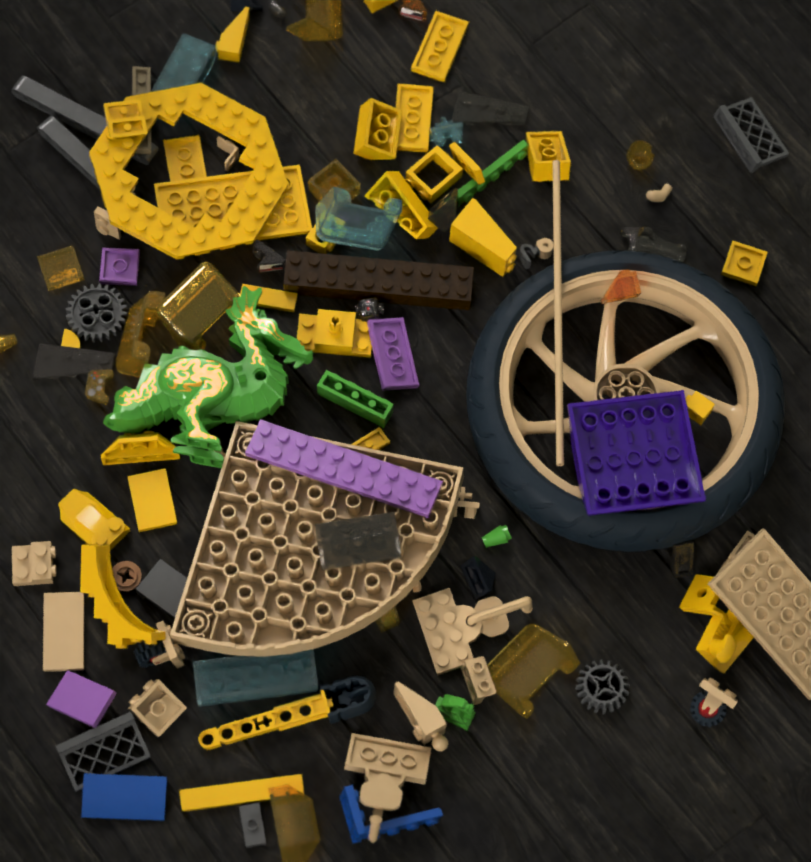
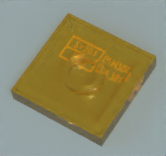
(60, 268)

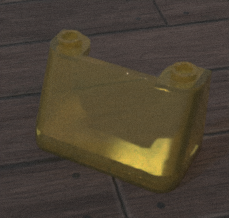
(133, 352)

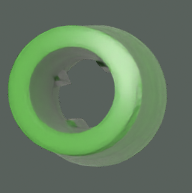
(497, 536)

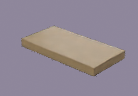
(63, 632)

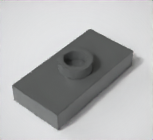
(252, 825)

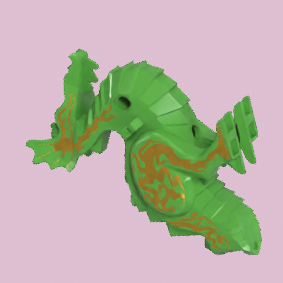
(209, 390)

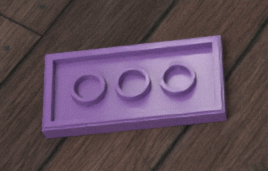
(392, 354)

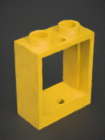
(445, 162)

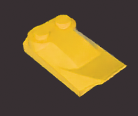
(91, 519)

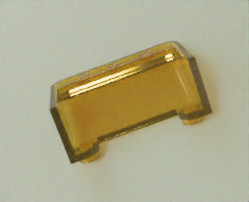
(196, 305)
(528, 664)

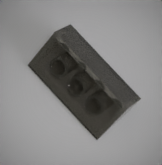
(358, 540)

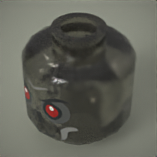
(369, 309)

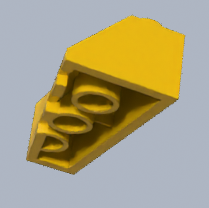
(414, 213)

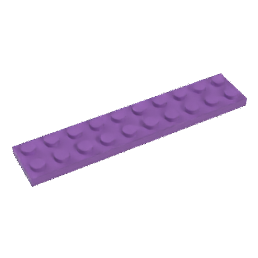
(344, 468)

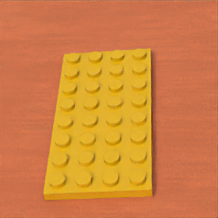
(215, 195)

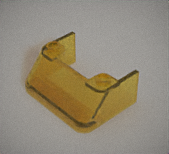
(321, 23)

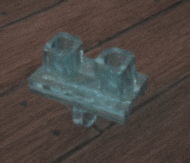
(444, 130)

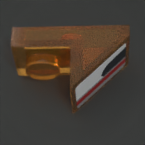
(413, 9)

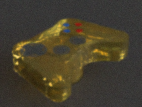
(96, 384)

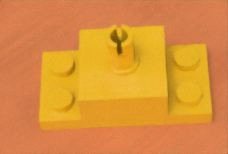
(334, 333)

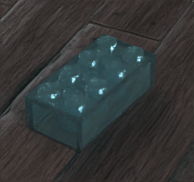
(187, 64)

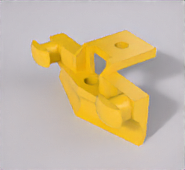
(724, 635)

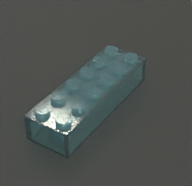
(254, 677)

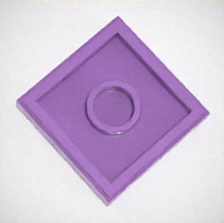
(119, 266)

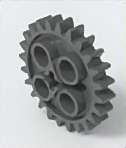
(94, 297)

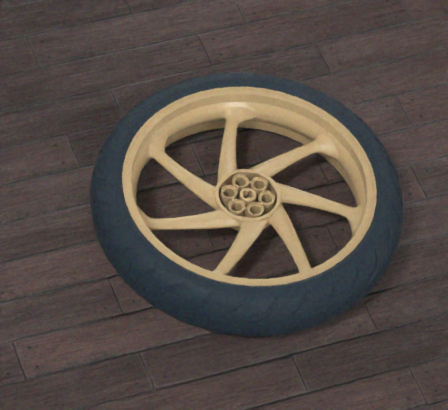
(666, 285)

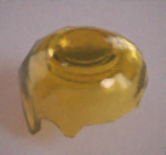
(640, 155)

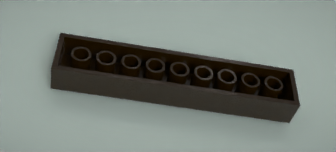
(380, 278)

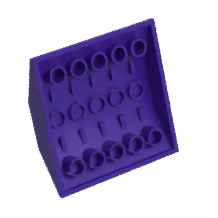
(635, 453)

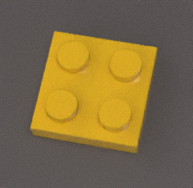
(744, 263)

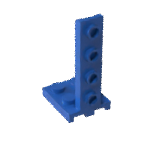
(356, 817)

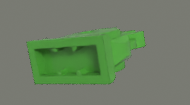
(456, 710)

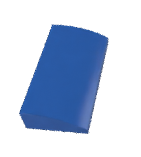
(124, 797)

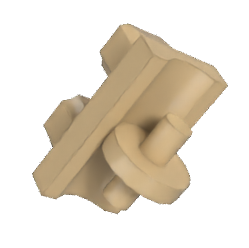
(470, 507)

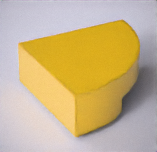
(70, 339)

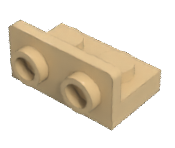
(478, 679)

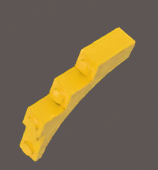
(109, 605)

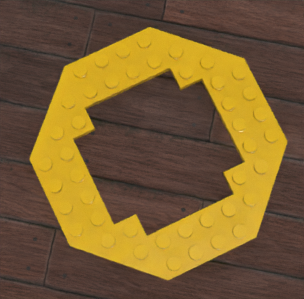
(164, 230)

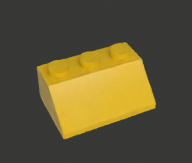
(377, 131)

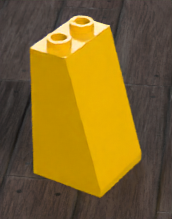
(483, 239)

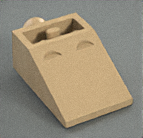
(423, 716)

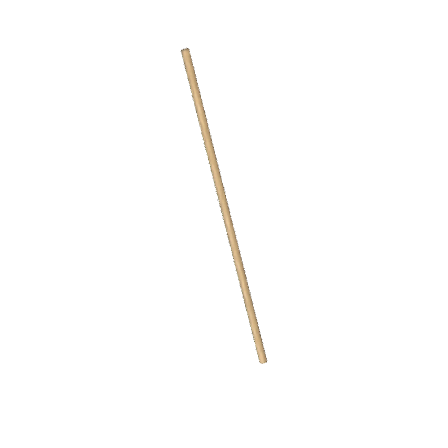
(558, 315)

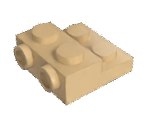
(33, 564)
(156, 707)

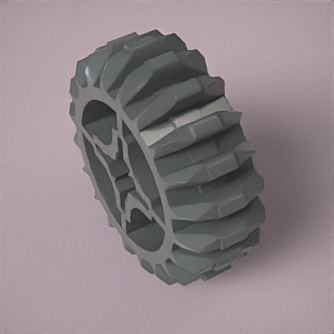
(596, 682)

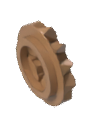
(134, 572)

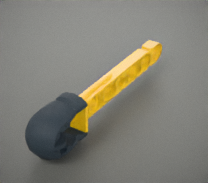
(363, 693)

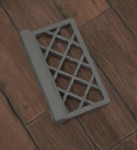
(739, 138)
(96, 734)

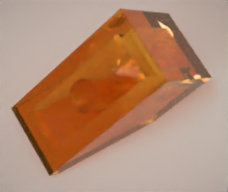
(622, 287)

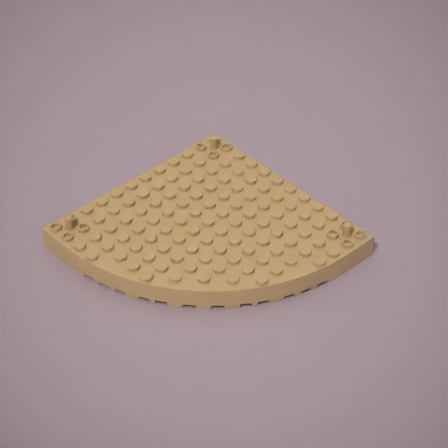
(259, 565)

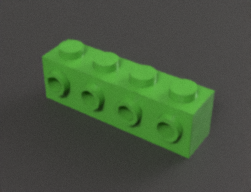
(355, 398)

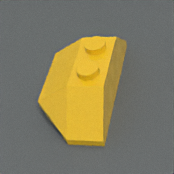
(139, 448)

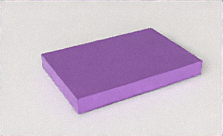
(81, 699)

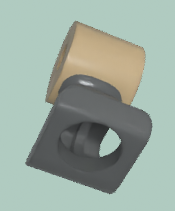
(542, 249)

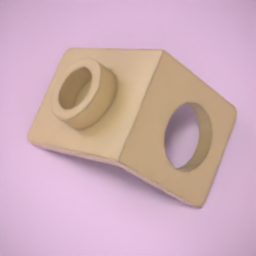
(230, 148)

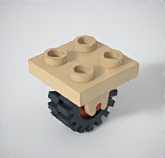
(161, 652)
(711, 704)

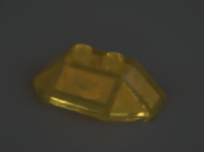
(294, 823)

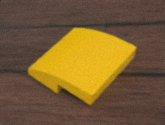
(125, 119)

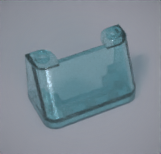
(355, 224)

